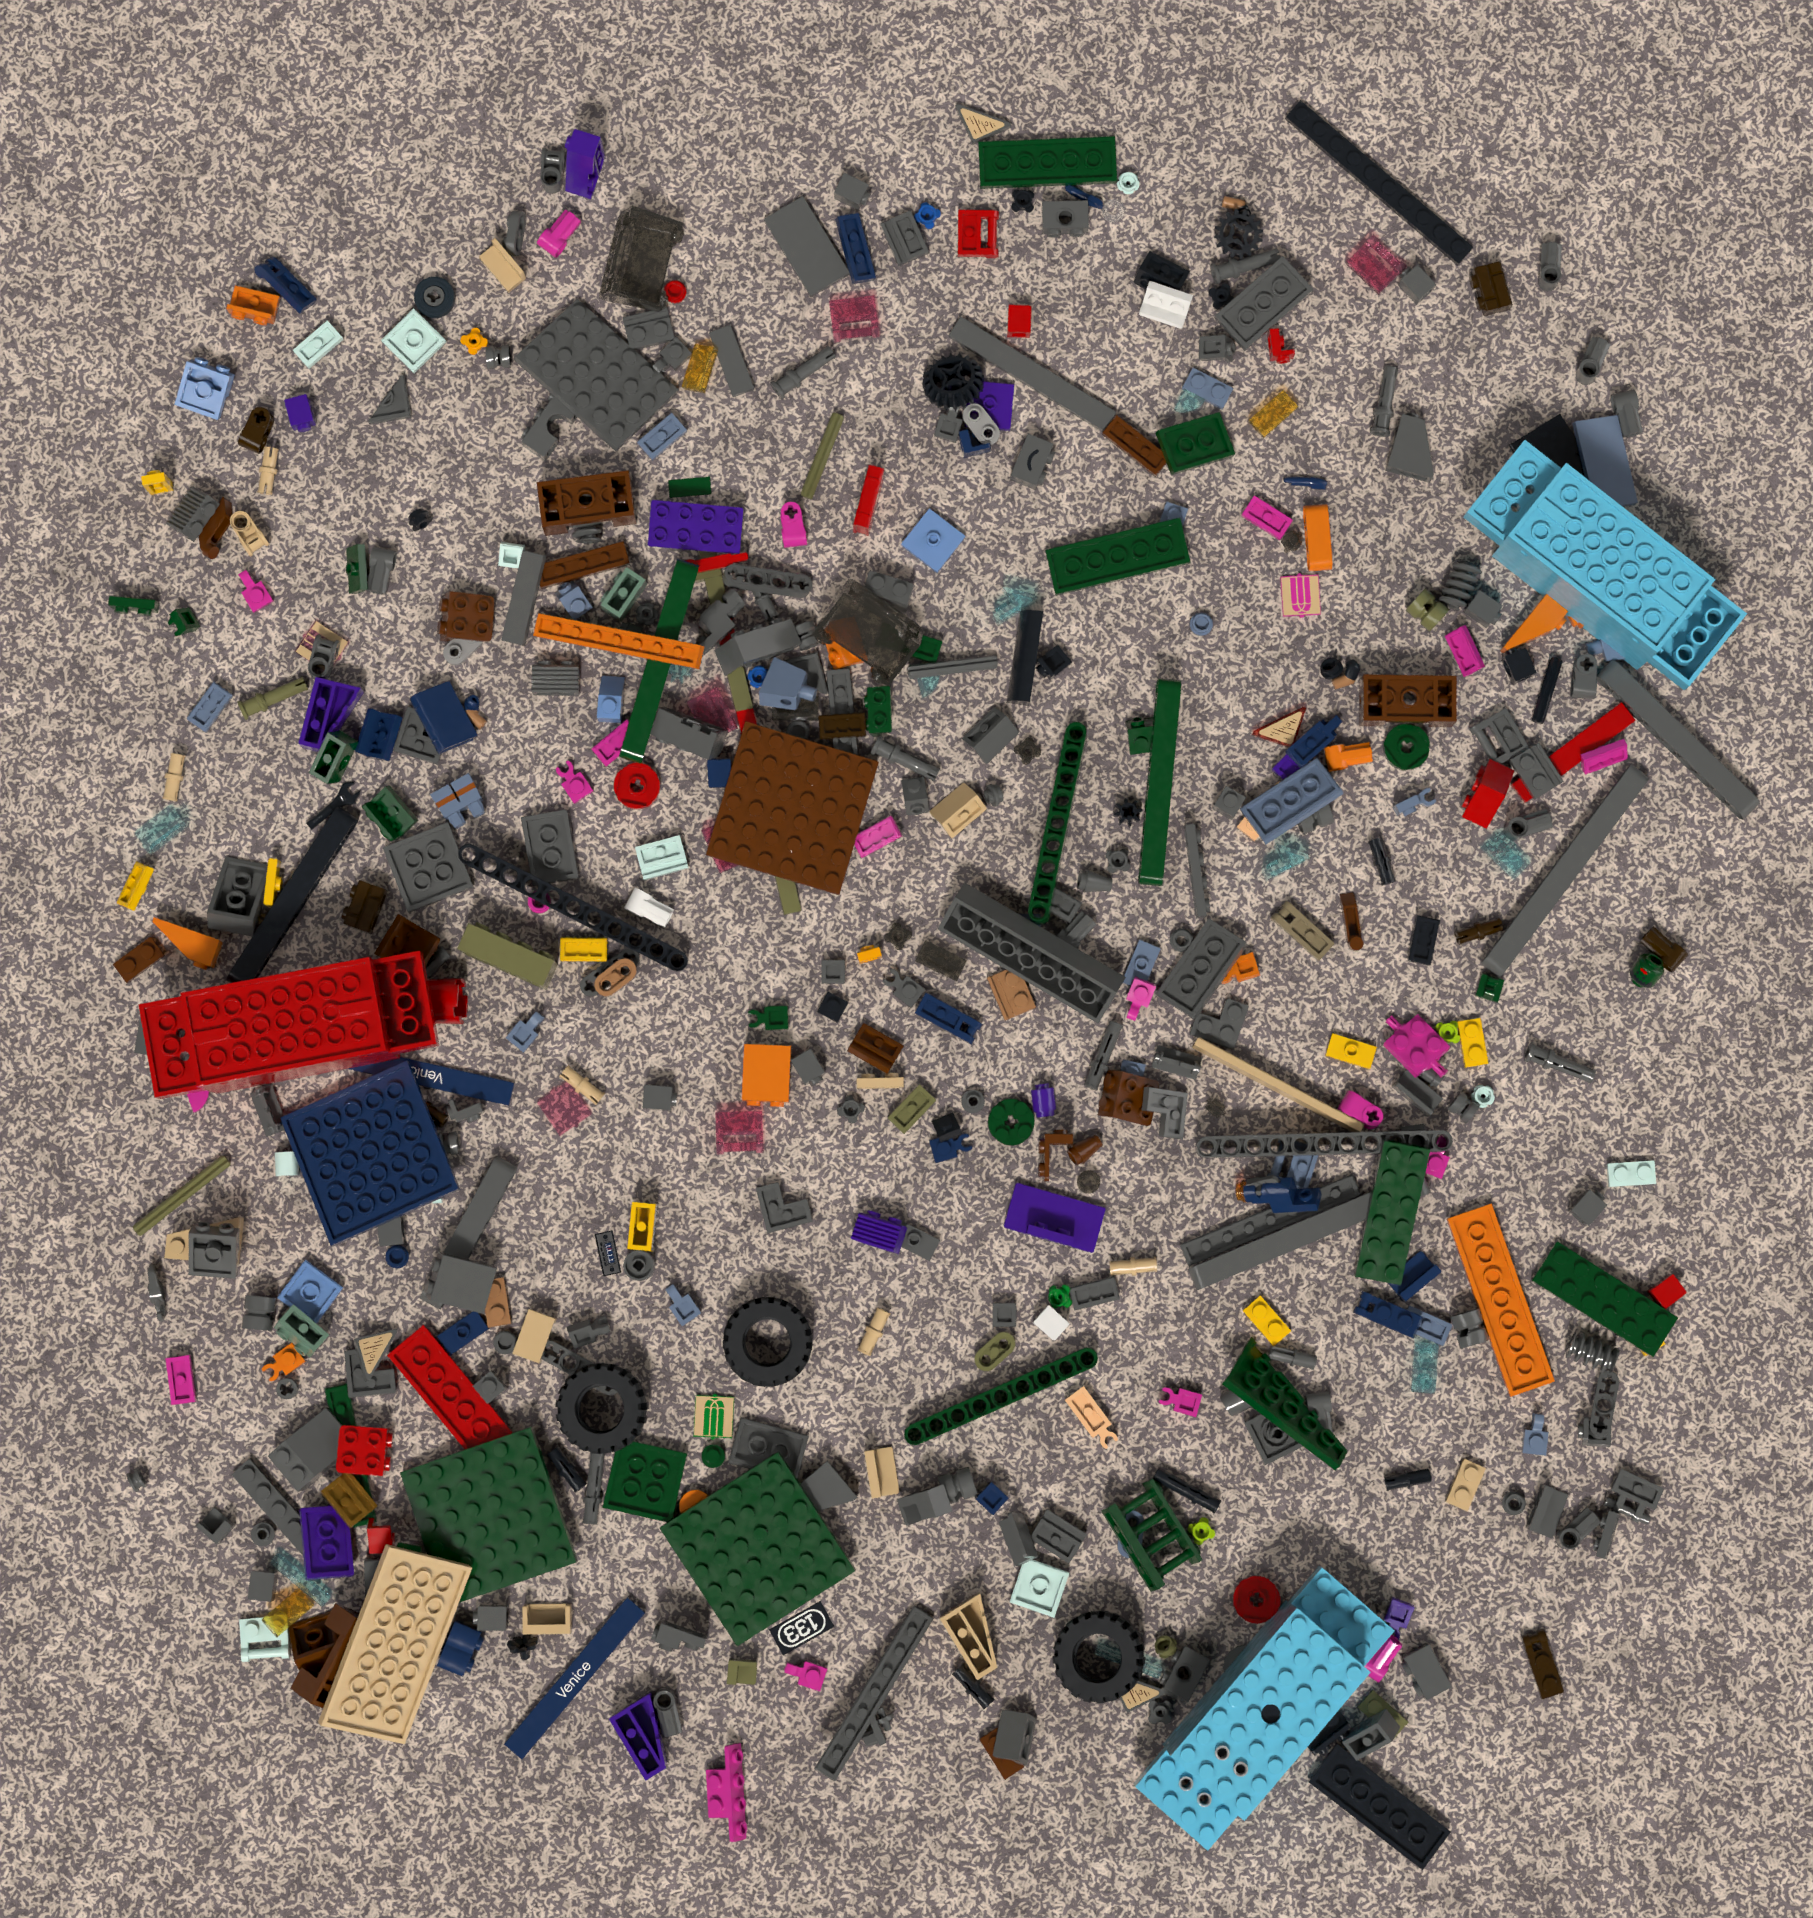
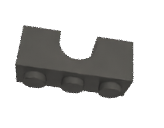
(537, 438)

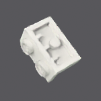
(1165, 304)

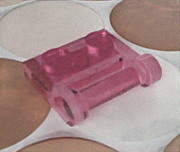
(1370, 269)
(852, 311)
(739, 1124)

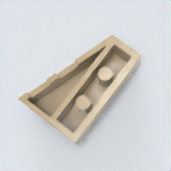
(178, 1243)
(971, 1635)

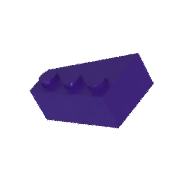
(583, 163)
(327, 711)
(641, 1735)

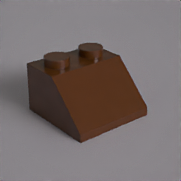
(312, 1642)

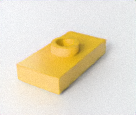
(273, 882)
(135, 886)
(583, 949)
(1350, 1051)

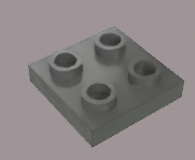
(1269, 1439)

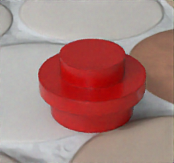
(675, 291)

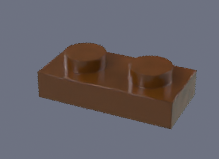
(138, 960)
(1005, 1766)

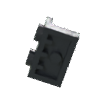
(1160, 271)
(1335, 1729)

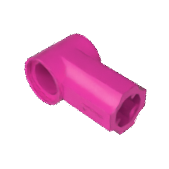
(555, 238)
(1380, 1661)

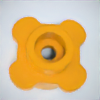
(467, 339)

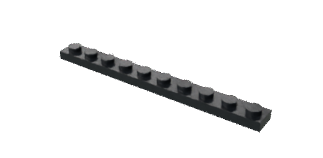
(1379, 183)

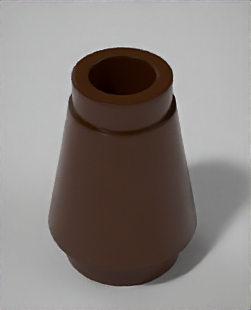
(1084, 1149)

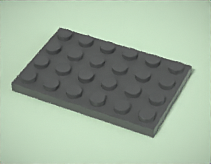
(596, 375)

